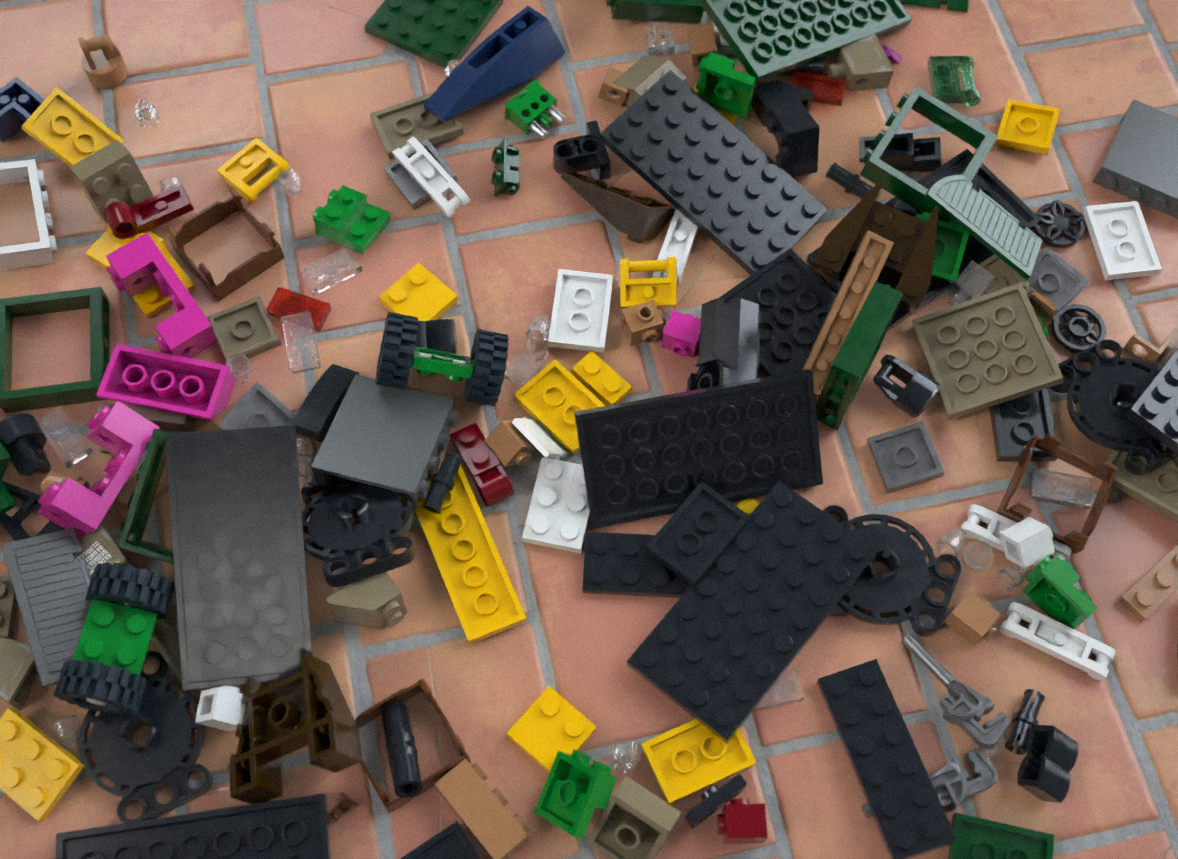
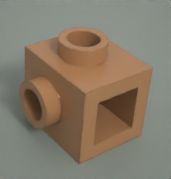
(702, 41)
(642, 323)
(509, 444)
(973, 618)

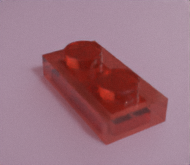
(825, 88)
(289, 302)

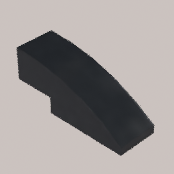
(906, 153)
(323, 403)

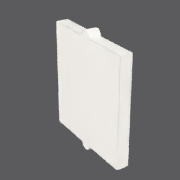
(540, 438)

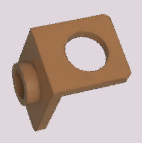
(606, 90)
(1043, 308)
(1152, 351)

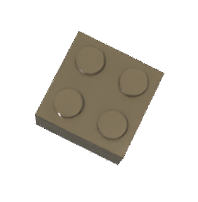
(111, 177)

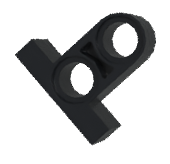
(582, 153)

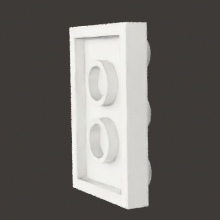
(1121, 240)
(580, 310)
(558, 507)

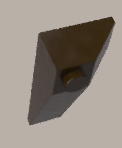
(631, 215)

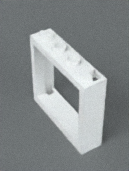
(37, 252)

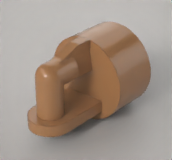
(102, 62)

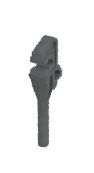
(962, 704)
(952, 782)

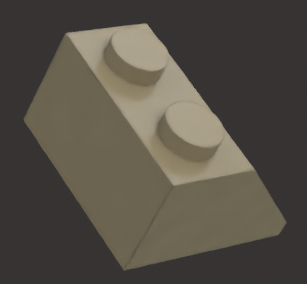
(644, 75)
(369, 603)
(633, 823)

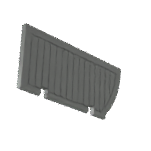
(50, 597)

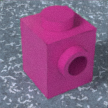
(682, 334)

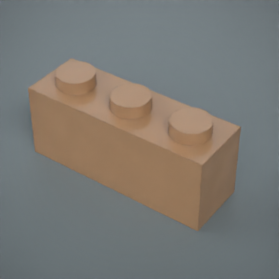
(482, 810)

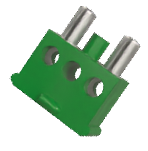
(531, 108)

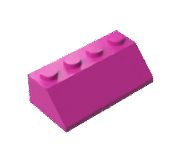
(167, 382)

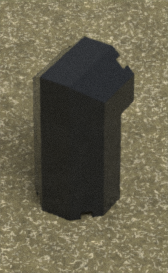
(727, 343)

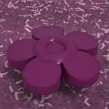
(891, 54)

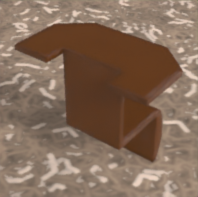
(343, 807)

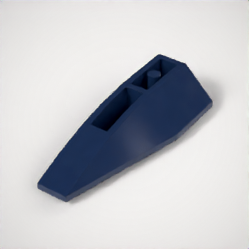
(499, 64)

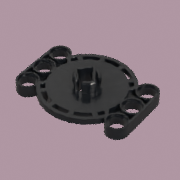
(1095, 397)
(347, 545)
(908, 576)
(163, 758)

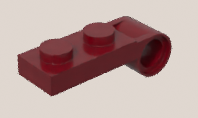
(146, 215)
(482, 464)

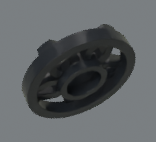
(1060, 224)
(1078, 328)

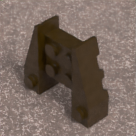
(909, 257)
(285, 718)

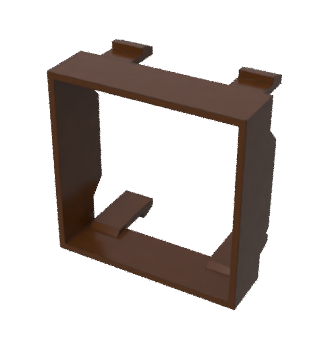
(210, 217)
(1050, 445)
(401, 696)

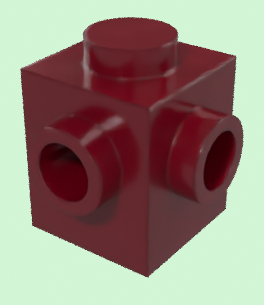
(742, 822)

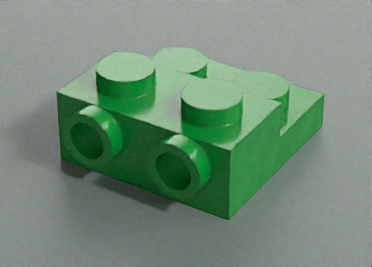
(724, 86)
(350, 219)
(948, 250)
(1054, 592)
(575, 791)

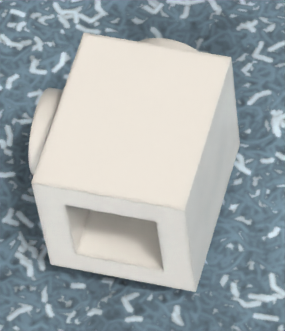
(1027, 542)
(221, 708)

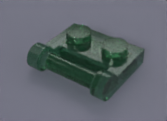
(946, 82)

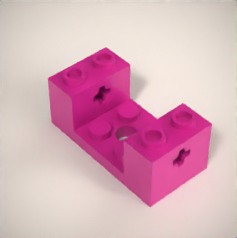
(143, 265)
(122, 434)

